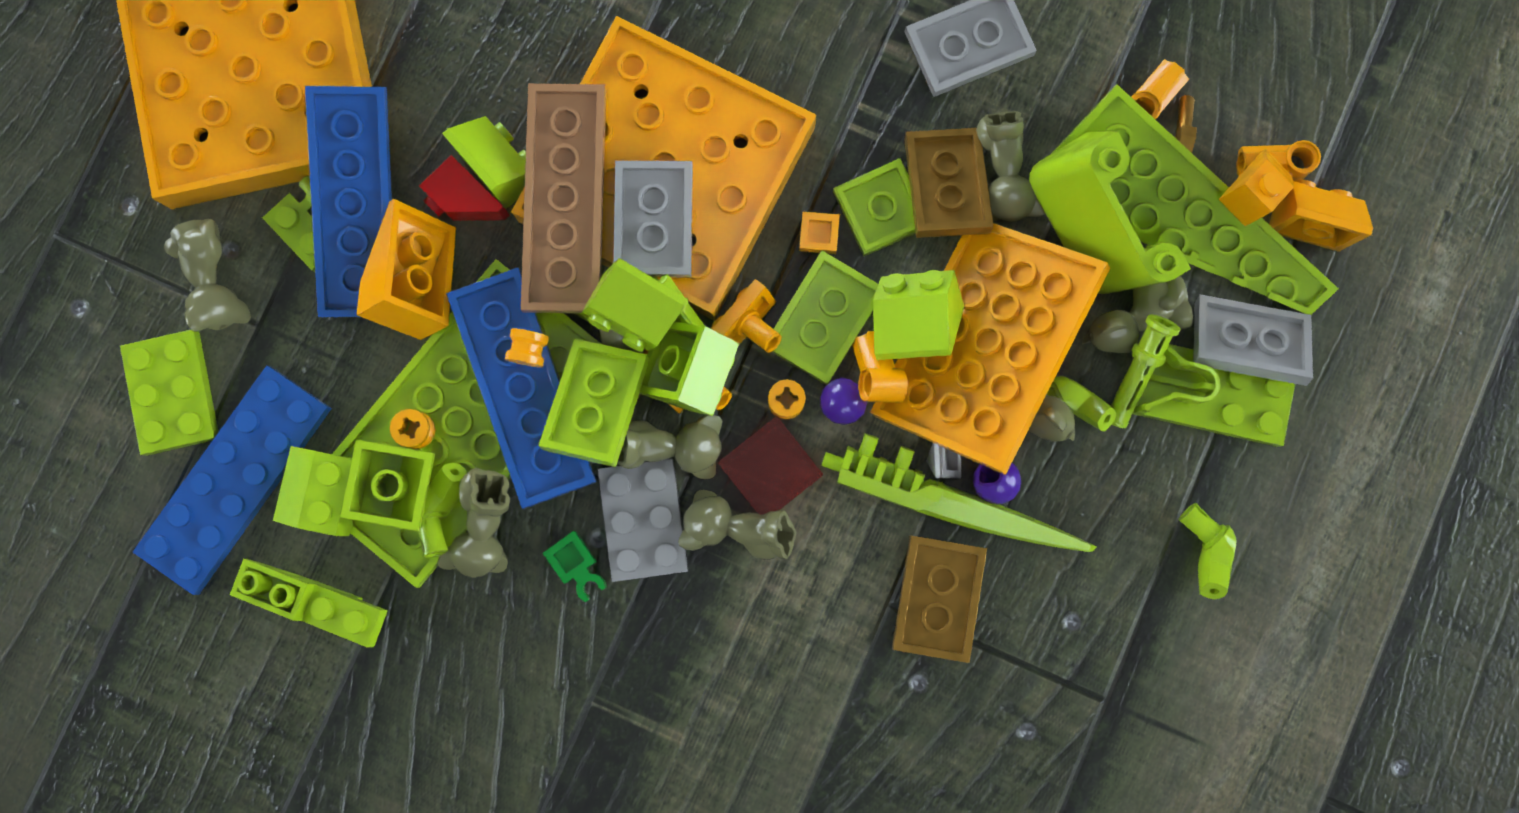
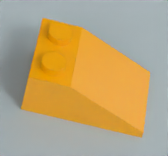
(409, 273)

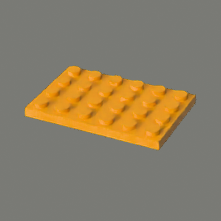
(1013, 335)

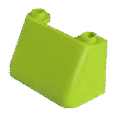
(1089, 218)

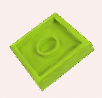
(878, 206)

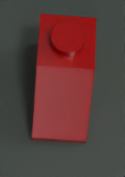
(460, 195)

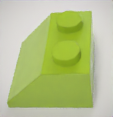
(490, 157)
(633, 306)
(916, 315)
(689, 368)
(387, 485)
(314, 492)

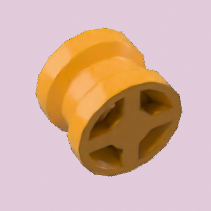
(526, 347)
(786, 406)
(419, 433)

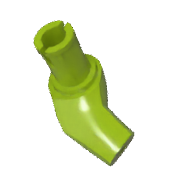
(1083, 402)
(441, 498)
(1216, 554)

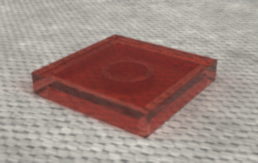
(770, 468)

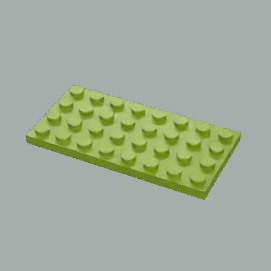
(446, 389)

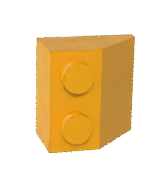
(1322, 216)

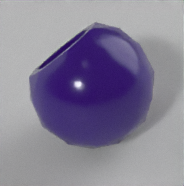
(842, 401)
(995, 486)

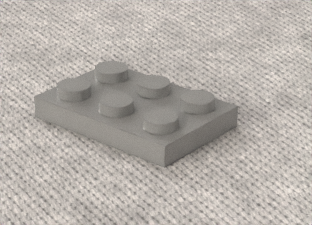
(969, 42)
(654, 216)
(1253, 340)
(642, 520)

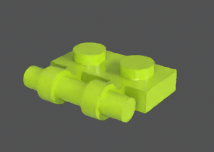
(294, 223)

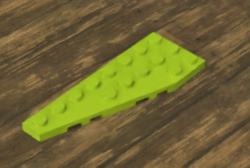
(1177, 202)

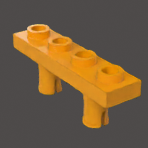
(744, 321)

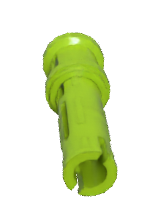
(1147, 356)

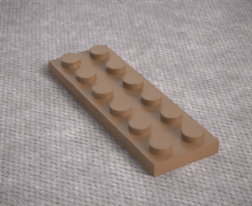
(563, 196)

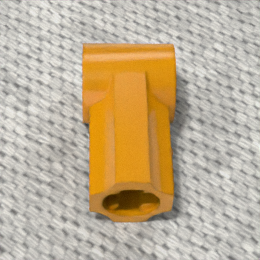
(1160, 87)
(1303, 149)
(878, 378)

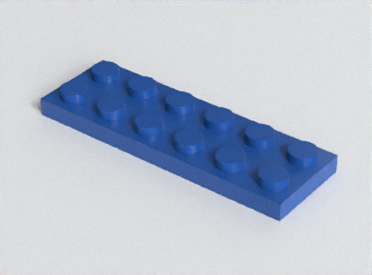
(347, 187)
(514, 393)
(231, 481)

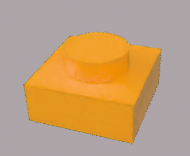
(819, 232)

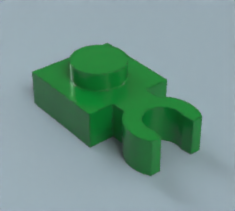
(572, 561)

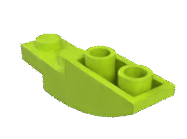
(309, 602)

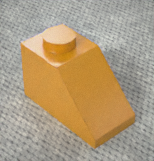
(1258, 189)

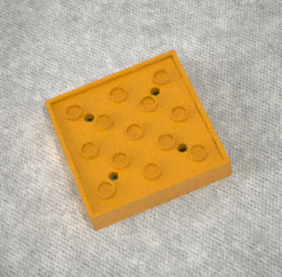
(237, 79)
(696, 116)

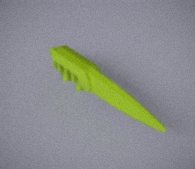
(908, 489)

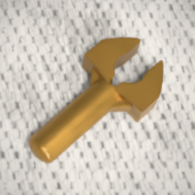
(1185, 132)

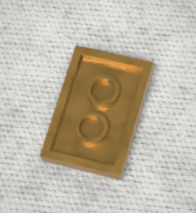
(948, 183)
(939, 599)

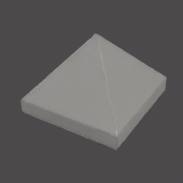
(944, 462)

